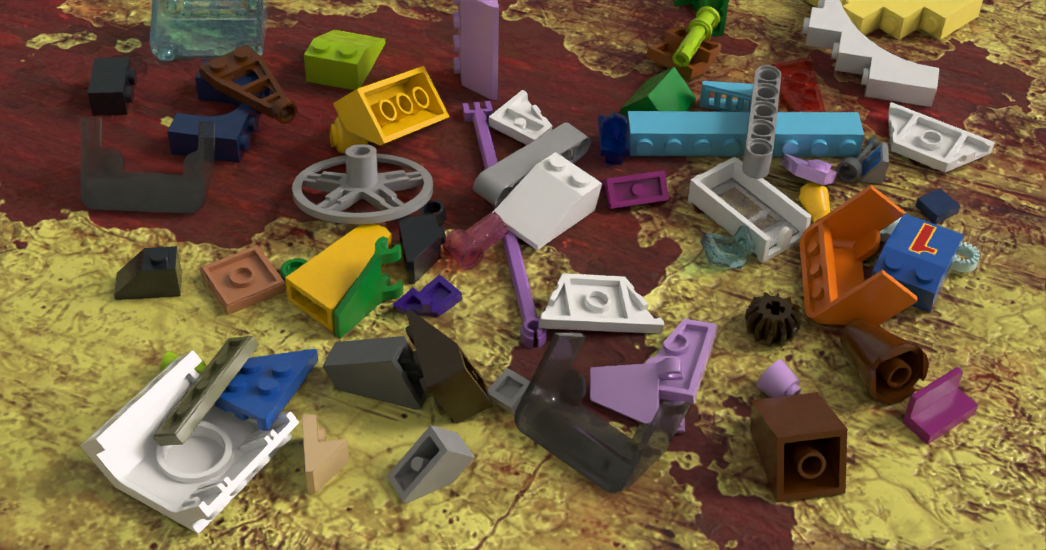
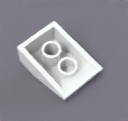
(549, 201)

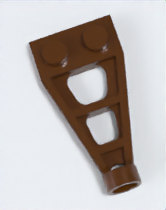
(241, 62)

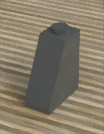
(377, 370)

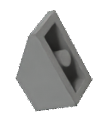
(430, 464)

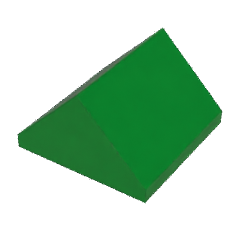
(661, 93)

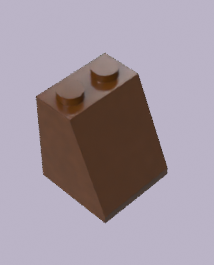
(800, 446)

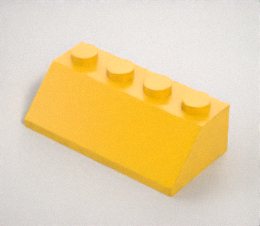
(392, 107)

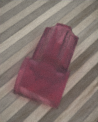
(469, 246)

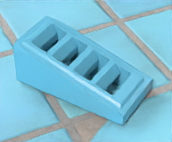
(739, 90)

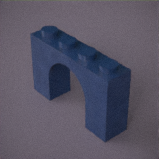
(232, 130)

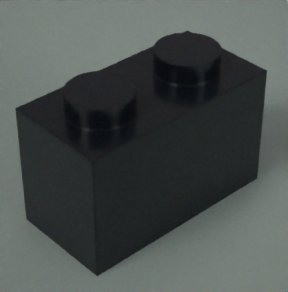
(111, 86)

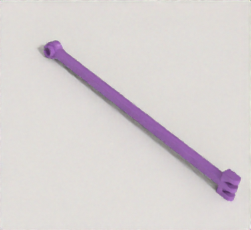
(510, 242)

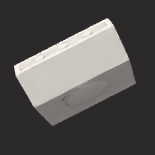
(188, 479)

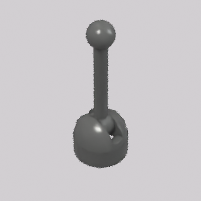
(854, 168)

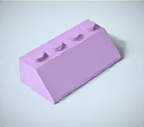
(477, 45)

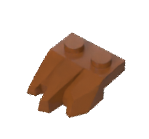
(699, 63)

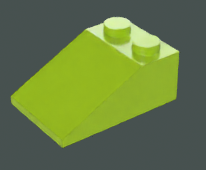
(341, 58)

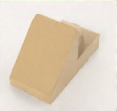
(321, 457)

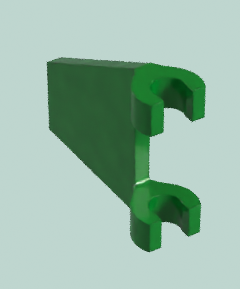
(368, 289)

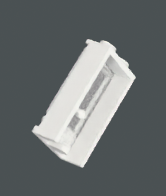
(739, 201)

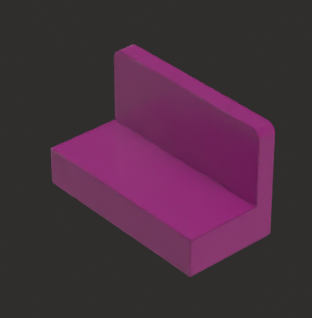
(636, 189)
(938, 407)

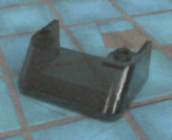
(111, 188)
(557, 422)

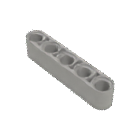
(762, 122)
(501, 178)

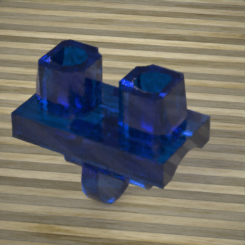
(613, 138)

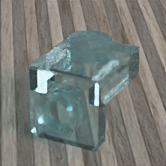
(727, 250)

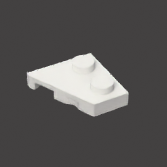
(520, 119)

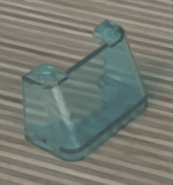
(206, 27)

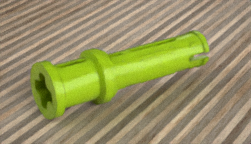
(699, 30)

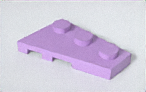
(692, 344)

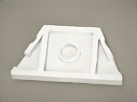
(933, 141)
(598, 305)

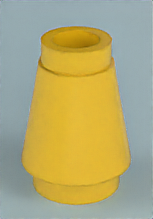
(815, 200)

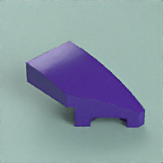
(430, 301)

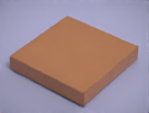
(242, 279)

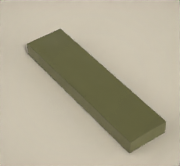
(205, 391)

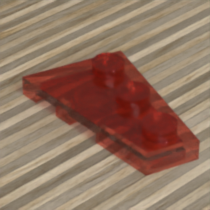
(799, 86)

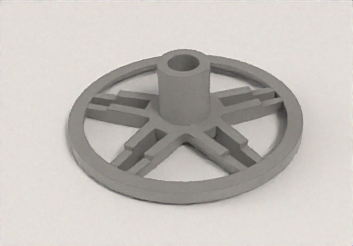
(362, 183)

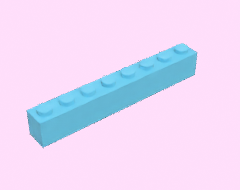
(725, 133)

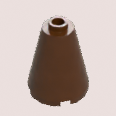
(884, 361)

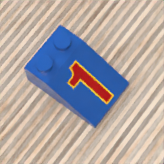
(919, 257)

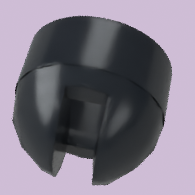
(434, 206)

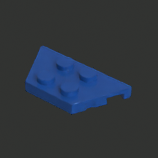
(266, 385)

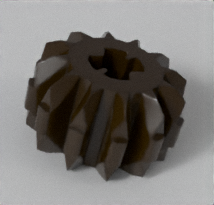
(773, 319)

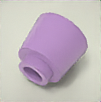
(779, 381)

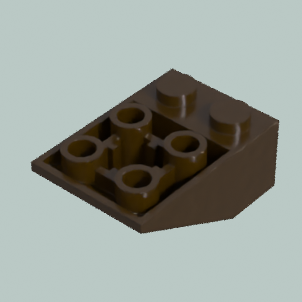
(446, 371)

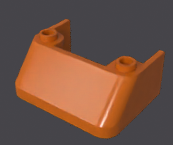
(834, 267)

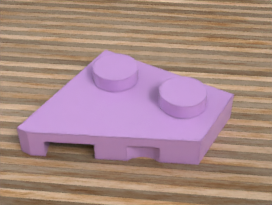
(812, 170)

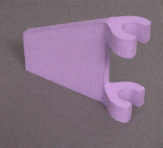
(633, 388)

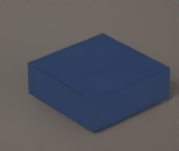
(937, 205)

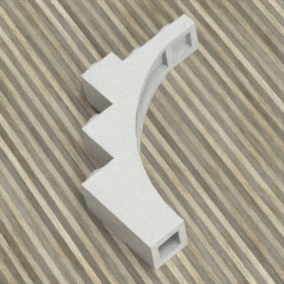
(882, 72)

